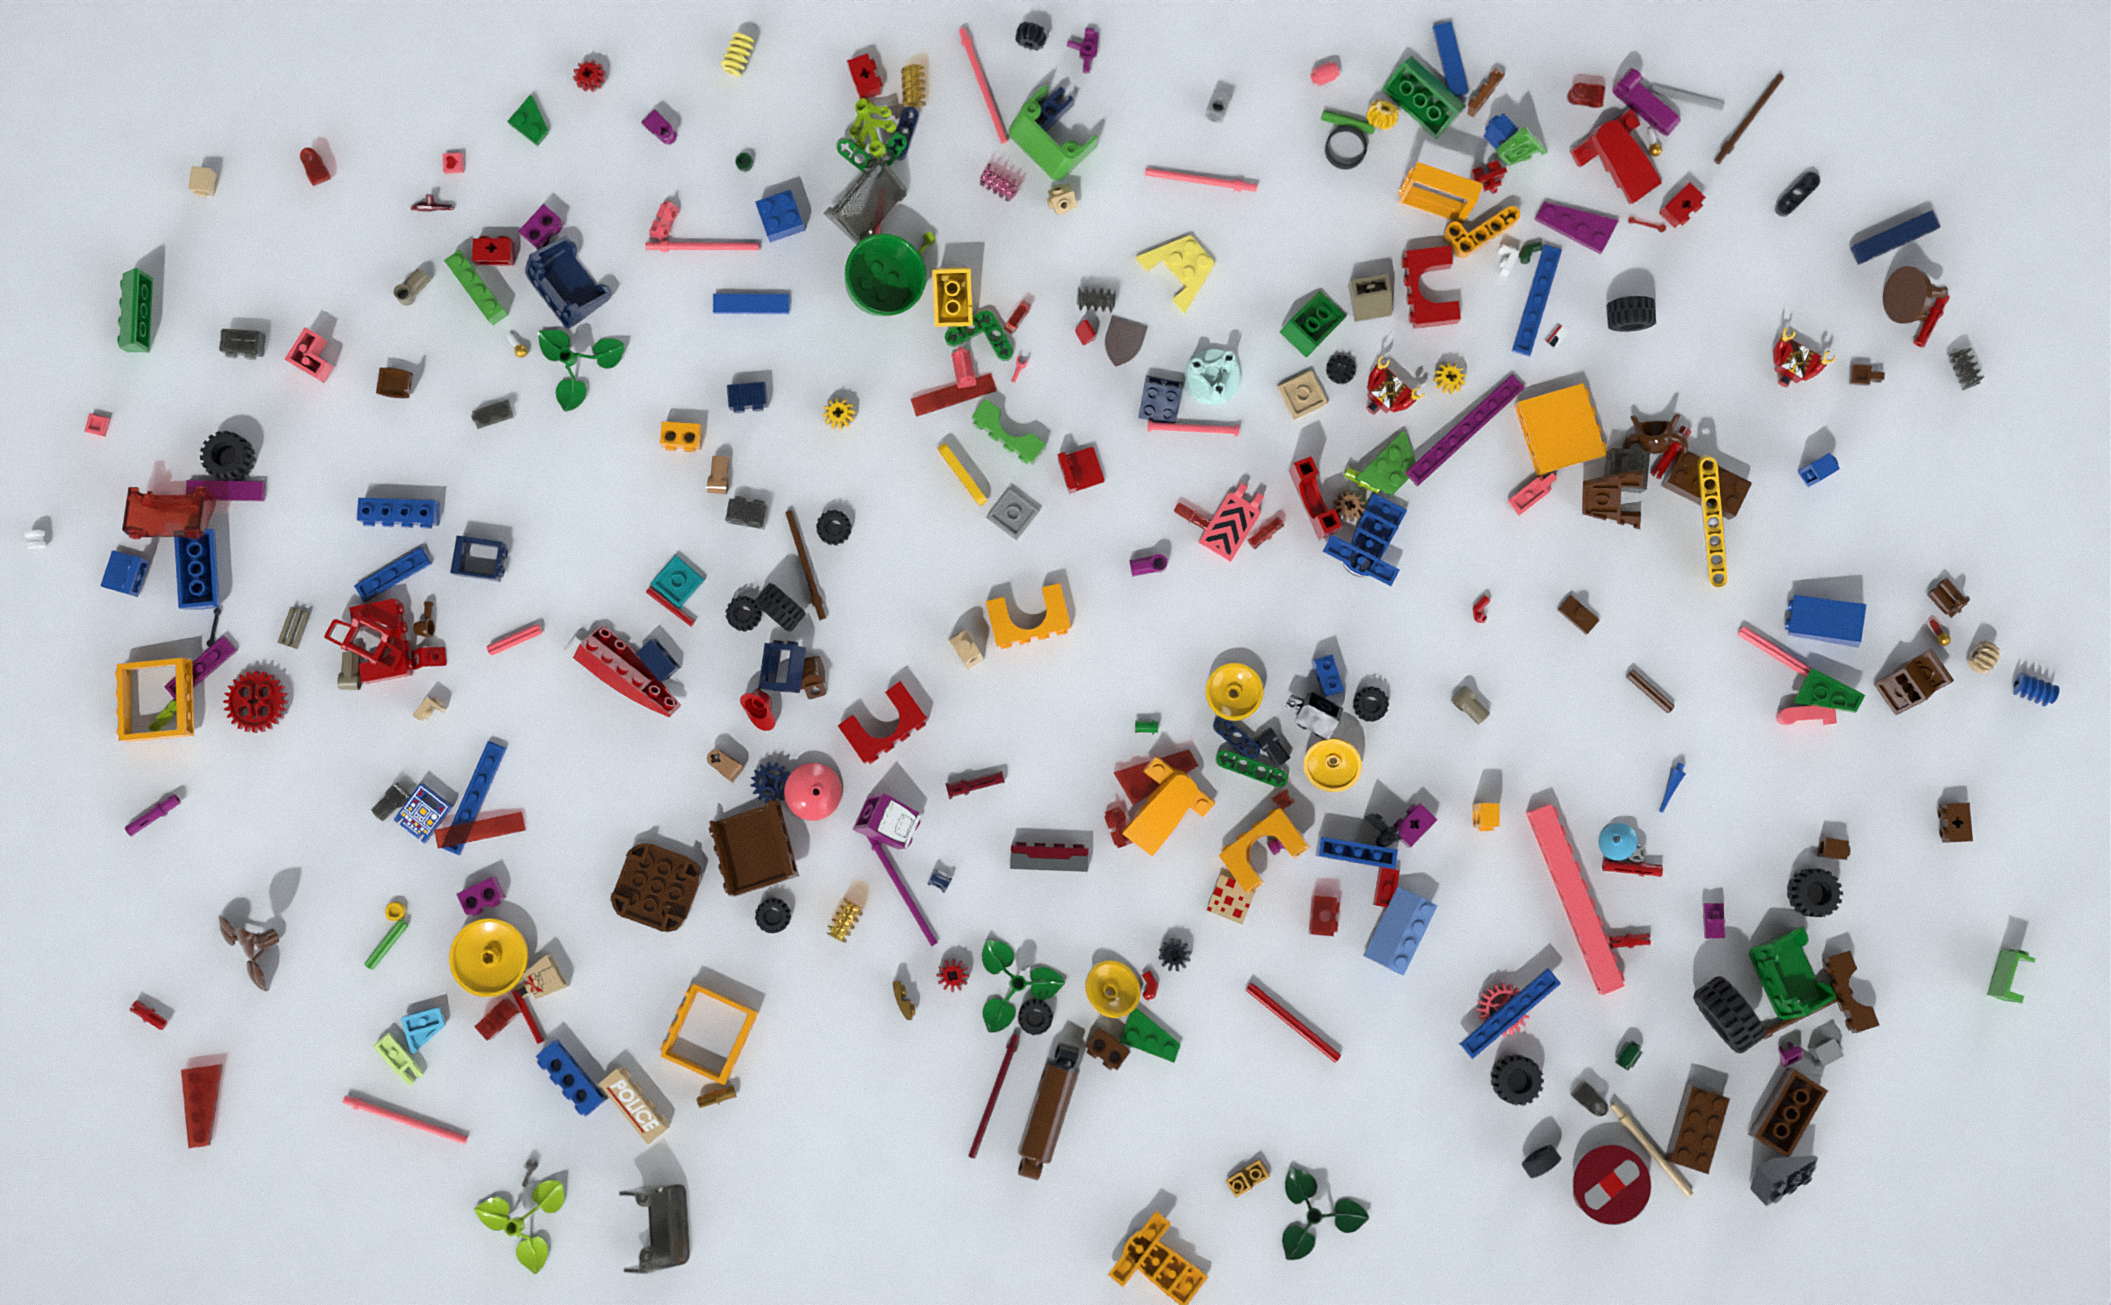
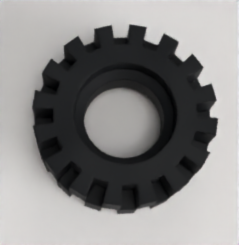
(833, 516)
(732, 610)
(1359, 704)
(761, 915)
(1023, 1017)

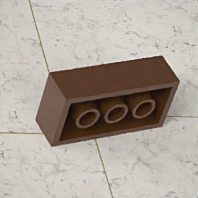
(1684, 480)
(1787, 1112)
(1697, 1129)

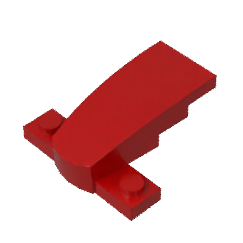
(1620, 156)

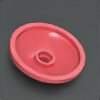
(799, 791)

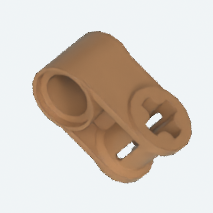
(727, 766)

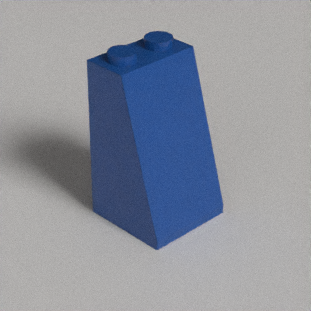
(1826, 620)

